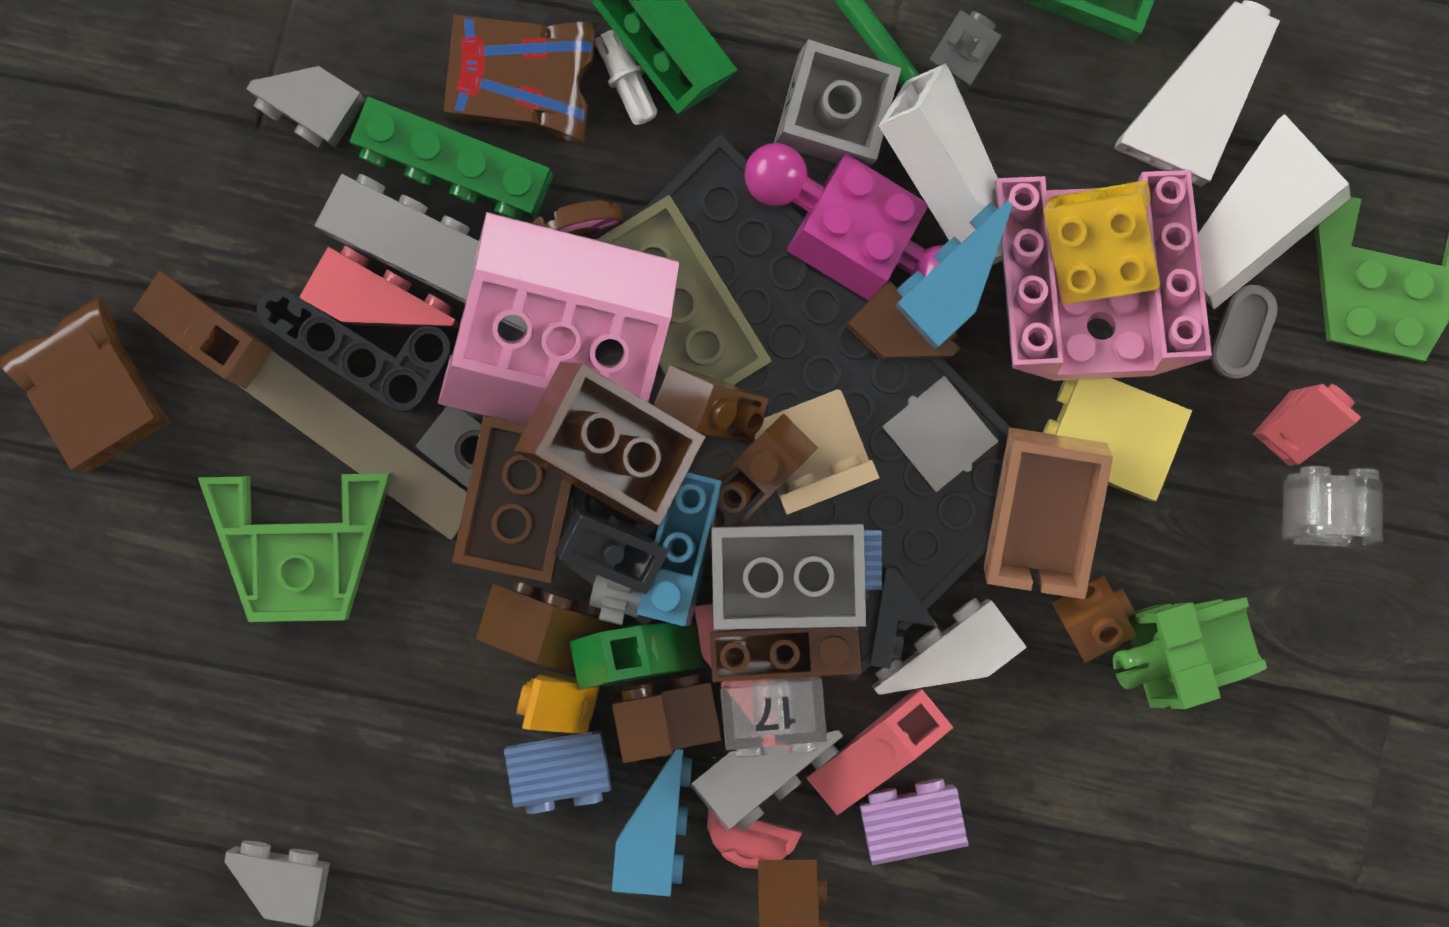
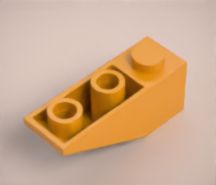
(556, 704)

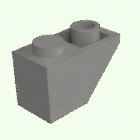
(312, 99)
(280, 884)

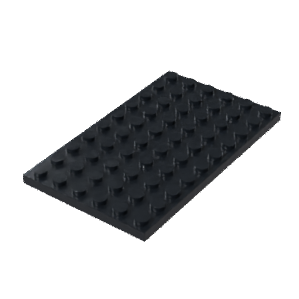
(804, 330)

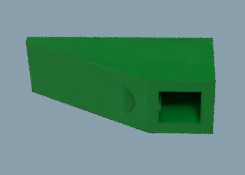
(635, 654)

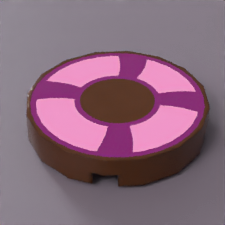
(585, 219)

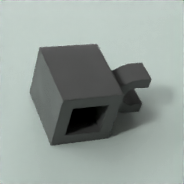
(966, 47)

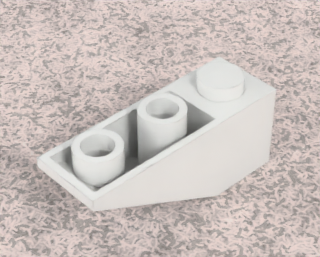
(965, 651)

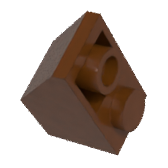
(891, 334)
(711, 405)

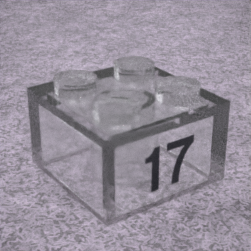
(773, 715)

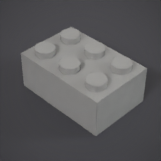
(788, 576)

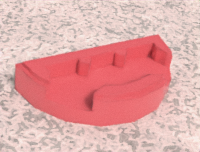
(755, 843)

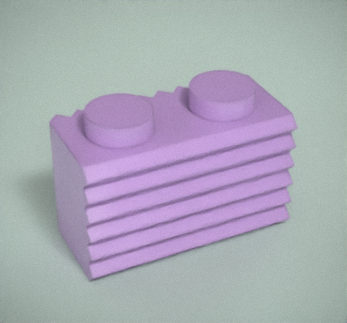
(913, 822)

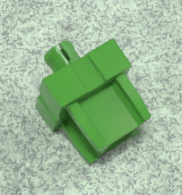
(1189, 652)

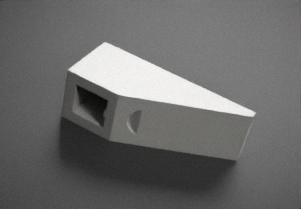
(739, 785)

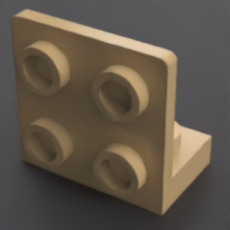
(836, 464)

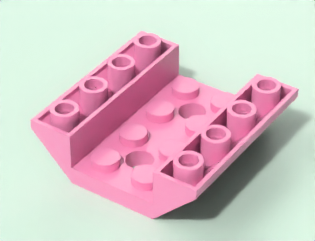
(572, 300)
(1149, 328)

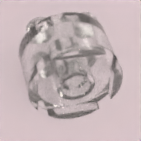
(1332, 508)

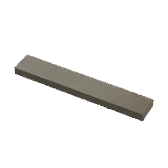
(359, 443)

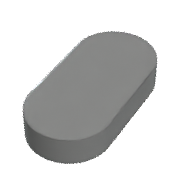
(1243, 331)

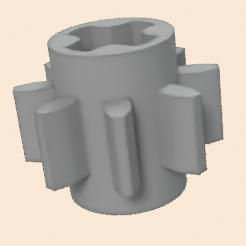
(614, 600)

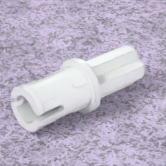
(626, 77)

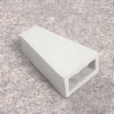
(1202, 99)
(941, 151)
(1267, 210)

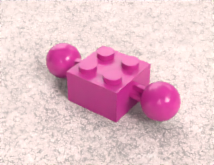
(854, 222)

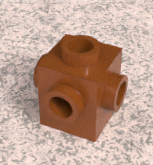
(1097, 621)

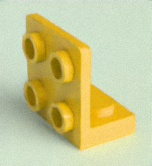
(1102, 242)

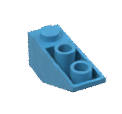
(953, 289)
(687, 537)
(646, 846)

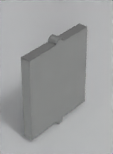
(940, 434)

